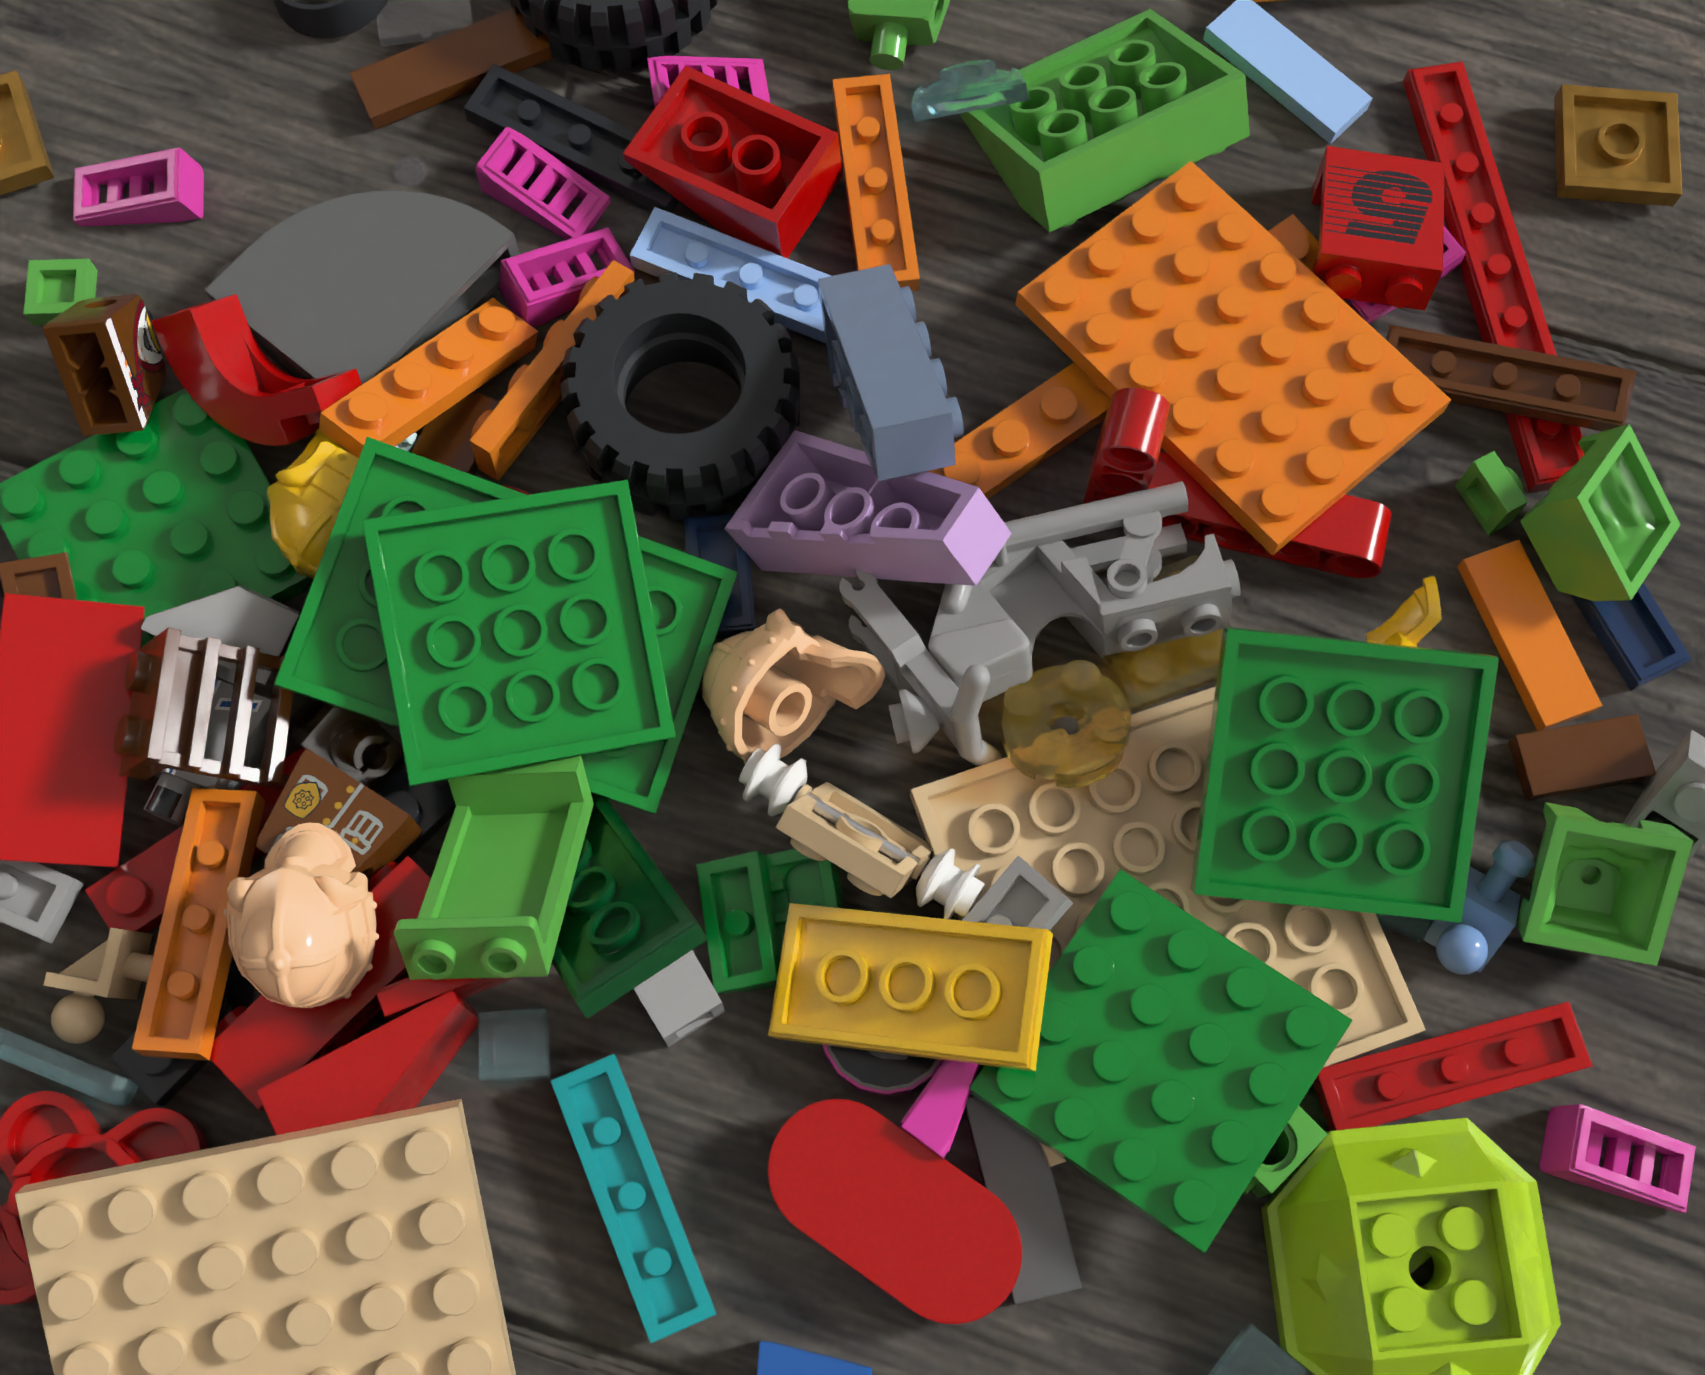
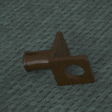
(346, 741)

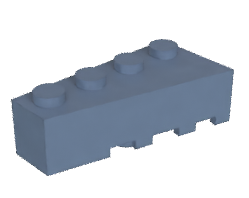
(887, 373)

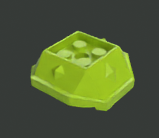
(1345, 1243)

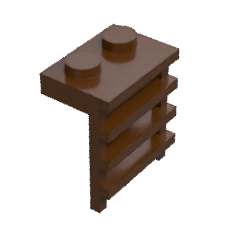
(172, 708)

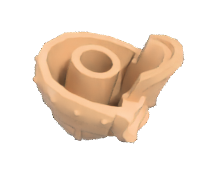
(781, 685)
(303, 921)

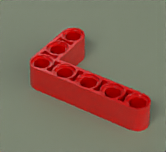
(1128, 459)

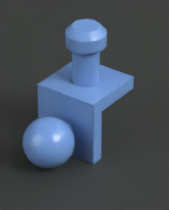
(1487, 912)

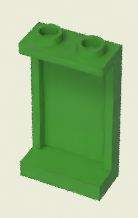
(501, 874)

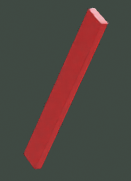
(1494, 258)

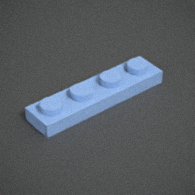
(686, 247)

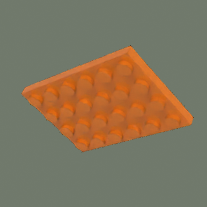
(1263, 366)

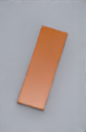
(1529, 636)

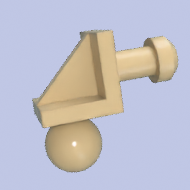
(107, 971)

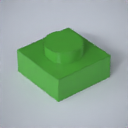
(57, 286)
(1492, 492)

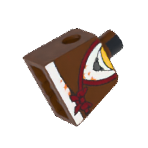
(108, 362)

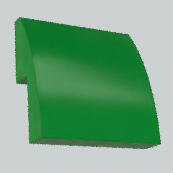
(748, 907)

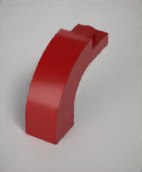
(236, 381)

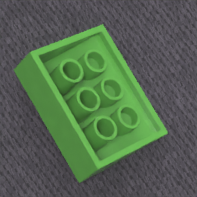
(1111, 118)

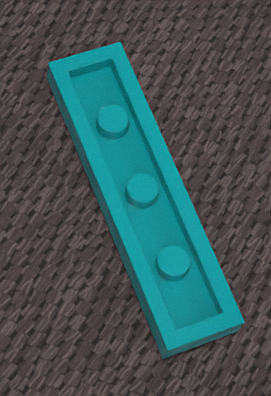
(633, 1199)

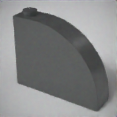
(364, 279)

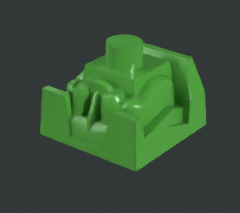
(1603, 520)
(1604, 885)

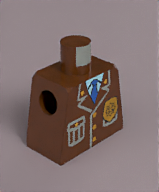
(328, 796)

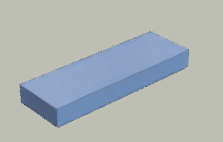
(1287, 69)

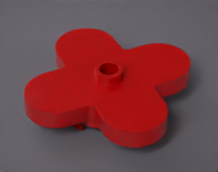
(58, 1137)

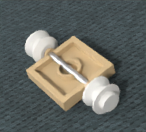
(856, 837)

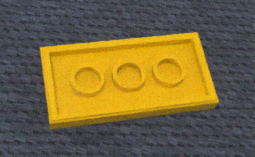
(912, 985)

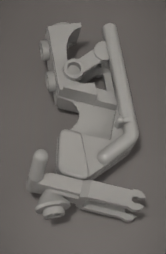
(989, 630)

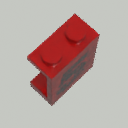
(1380, 226)

